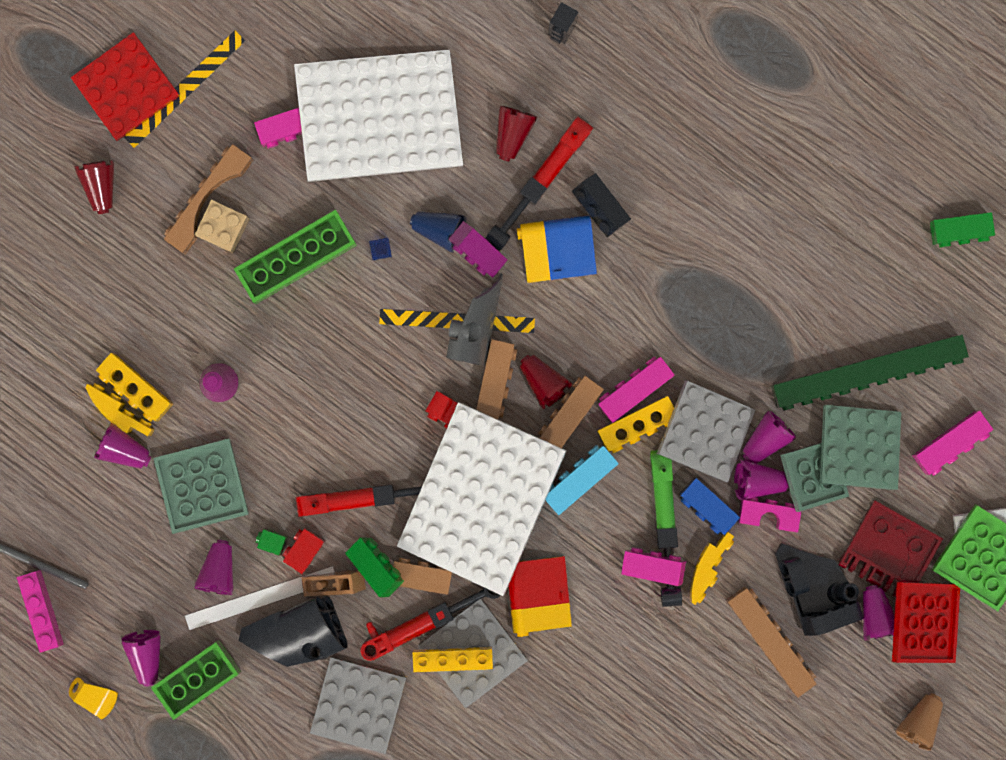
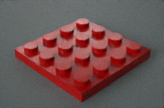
(125, 86)
(925, 623)

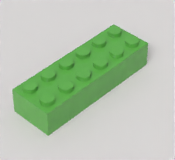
(295, 257)

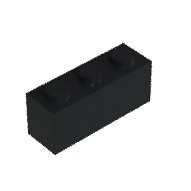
(562, 23)
(601, 205)

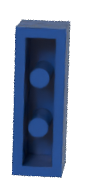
(708, 507)

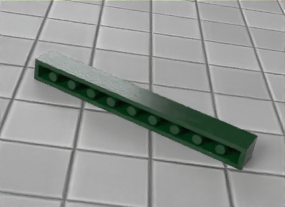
(870, 371)

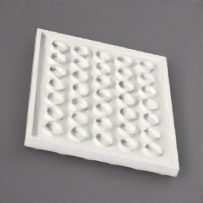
(378, 115)
(481, 498)

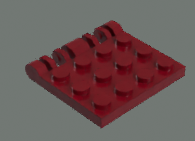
(891, 547)

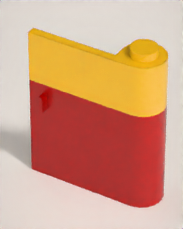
(539, 596)

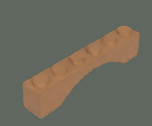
(231, 166)

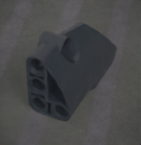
(818, 591)
(295, 634)

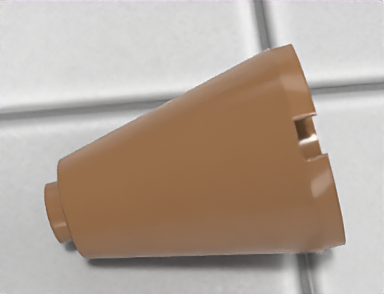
(922, 722)

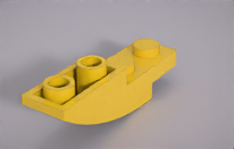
(112, 407)
(703, 573)

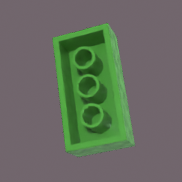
(196, 679)

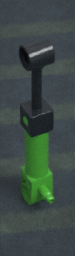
(665, 519)

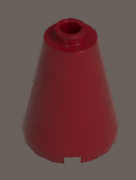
(512, 131)
(98, 183)
(543, 380)

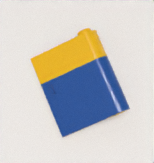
(558, 248)

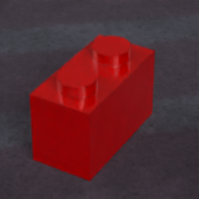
(303, 550)

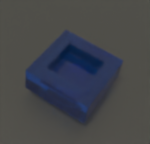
(380, 249)

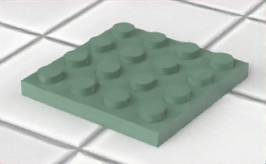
(860, 447)
(201, 486)

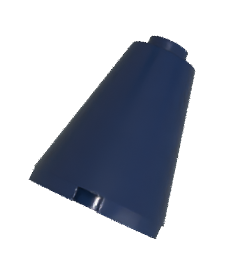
(437, 227)

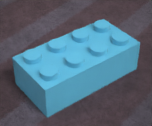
(580, 479)

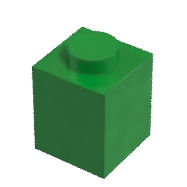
(271, 541)

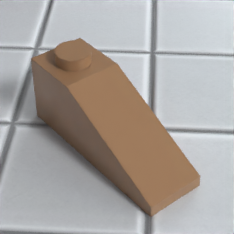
(333, 583)

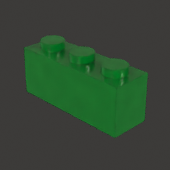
(962, 229)
(374, 566)

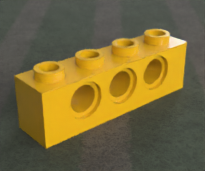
(160, 403)
(608, 432)
(452, 659)

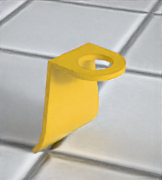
(93, 698)

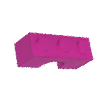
(752, 511)

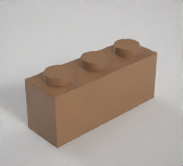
(423, 576)

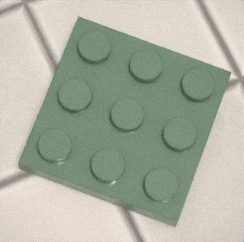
(803, 478)

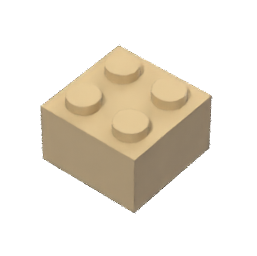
(222, 226)

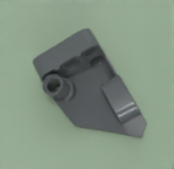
(476, 329)

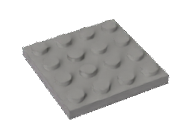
(706, 431)
(476, 628)
(358, 705)

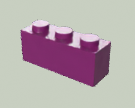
(477, 250)

